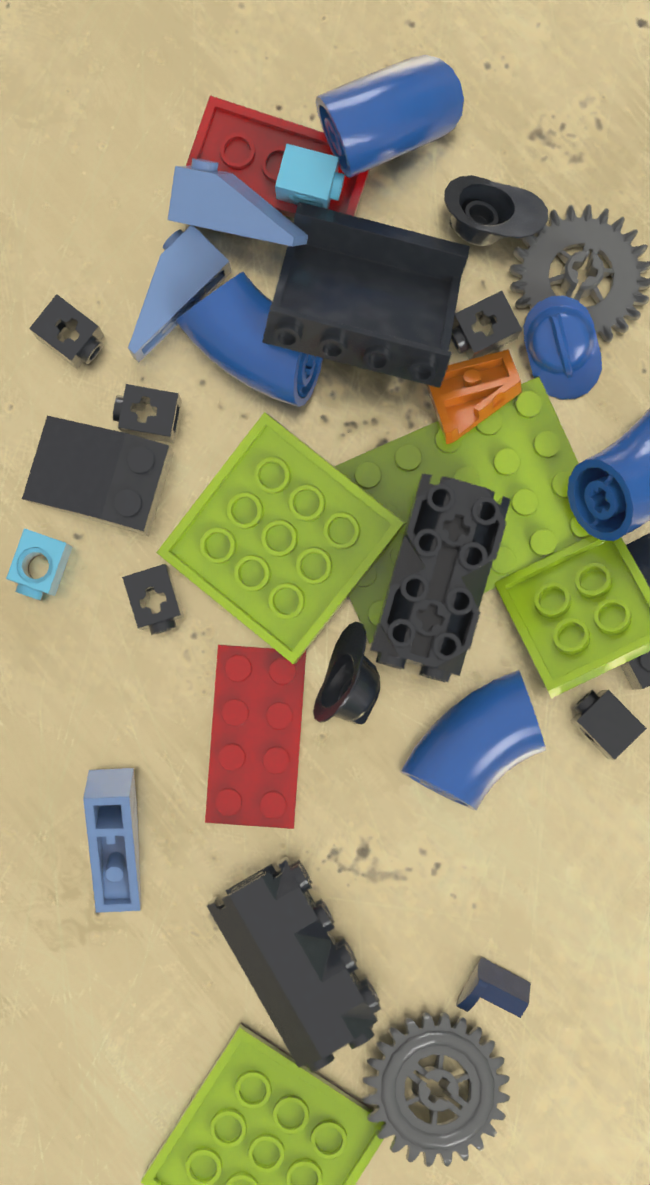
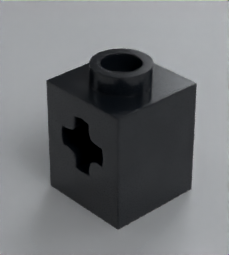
(493, 311)
(61, 316)
(157, 427)
(138, 588)
(606, 723)

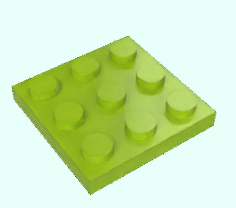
(580, 611)

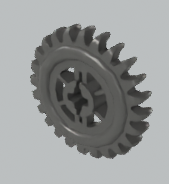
(595, 238)
(401, 1061)

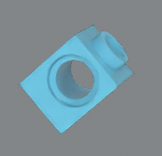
(308, 177)
(32, 545)

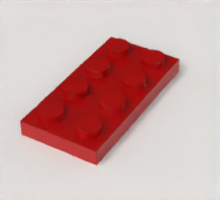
(253, 149)
(255, 738)

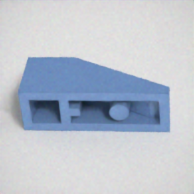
(226, 204)
(182, 278)
(113, 839)

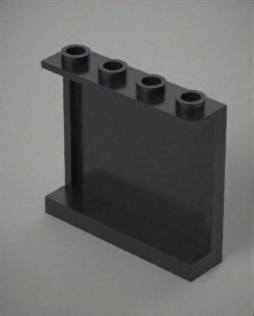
(368, 296)

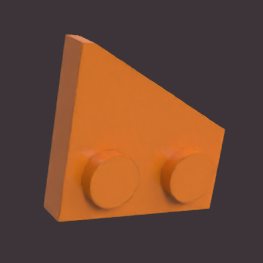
(474, 392)

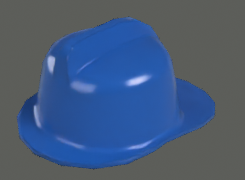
(563, 347)

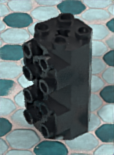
(440, 577)
(297, 964)

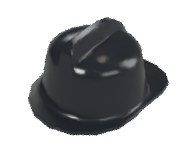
(491, 210)
(350, 680)

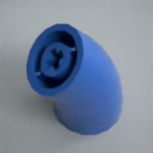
(390, 112)
(231, 332)
(613, 487)
(477, 742)

